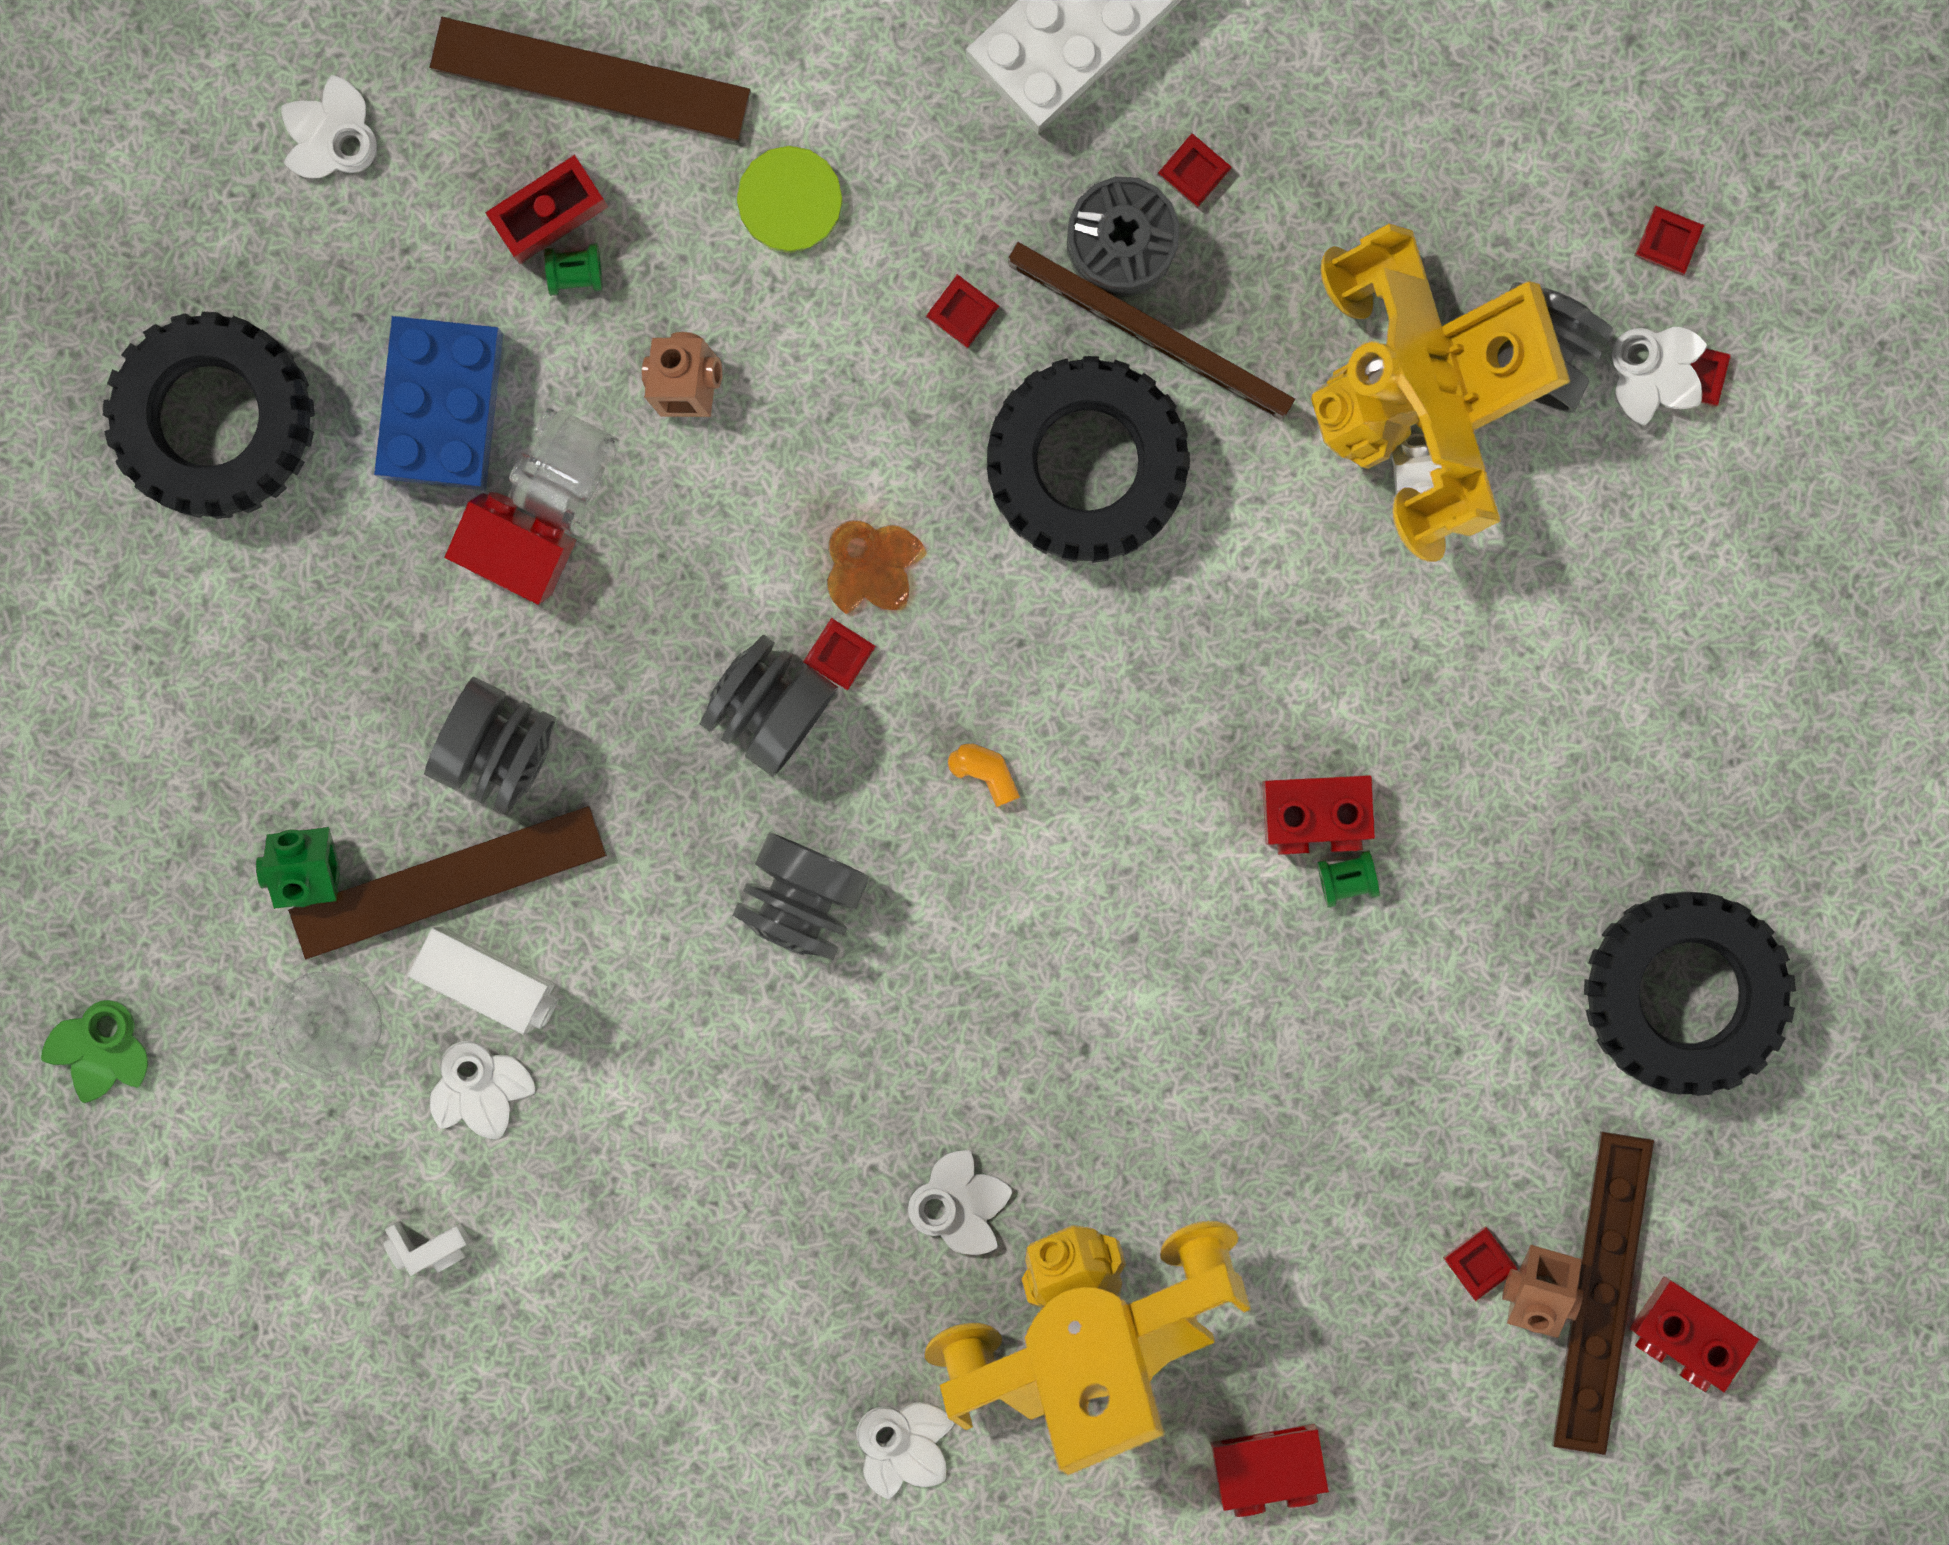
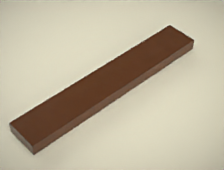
(590, 79)
(1150, 331)
(448, 882)
(1606, 1283)

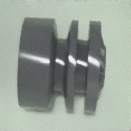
(1112, 265)
(1572, 325)
(767, 704)
(489, 745)
(800, 896)

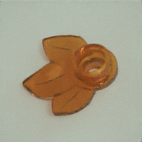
(877, 571)

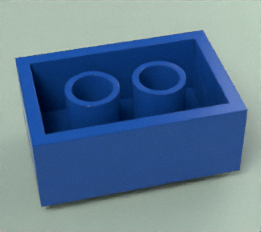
(438, 403)

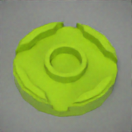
(789, 199)

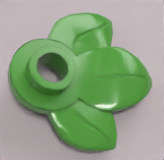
(94, 1057)

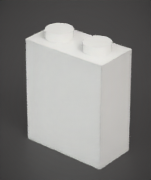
(484, 981)

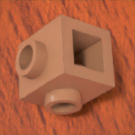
(681, 376)
(1544, 1291)

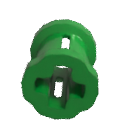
(573, 269)
(1348, 878)

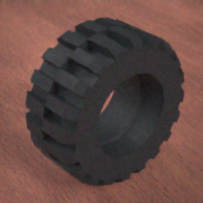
(1101, 388)
(139, 396)
(1760, 1009)

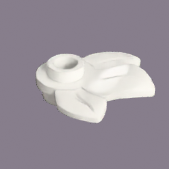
(323, 128)
(1663, 377)
(482, 1096)
(967, 1201)
(909, 1452)

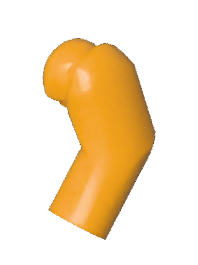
(986, 766)

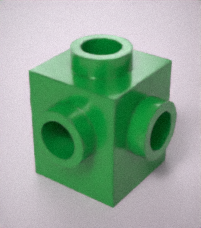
(299, 867)

